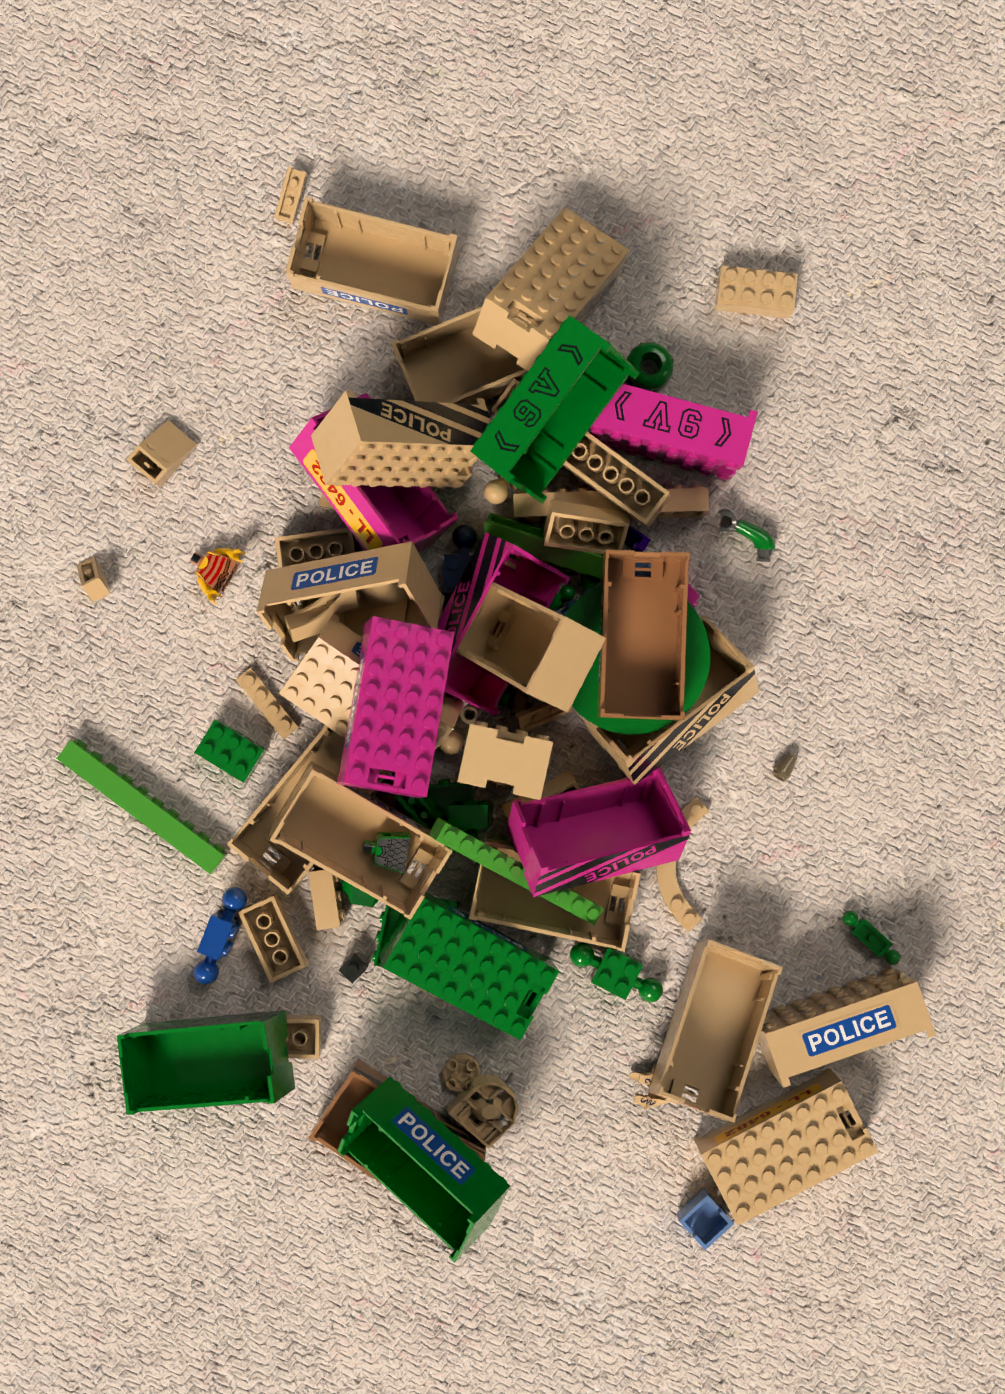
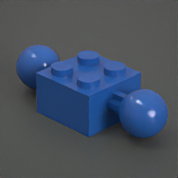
(219, 934)

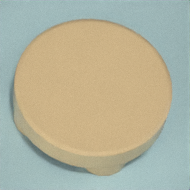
(460, 1072)

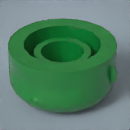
(660, 356)

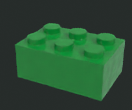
(230, 751)
(471, 815)

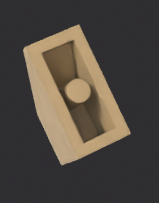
(93, 579)

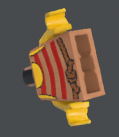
(216, 570)

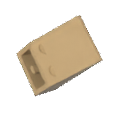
(161, 453)

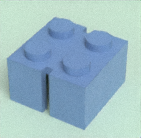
(704, 1218)

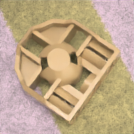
(489, 1128)

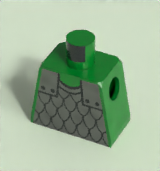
(389, 850)

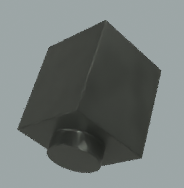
(353, 968)

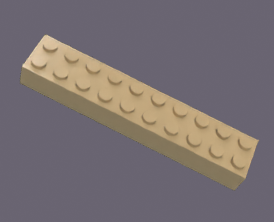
(611, 474)
(683, 503)

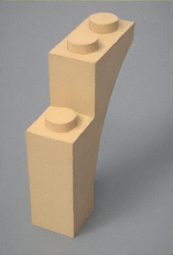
(314, 617)

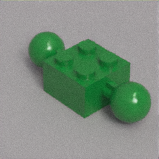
(616, 972)

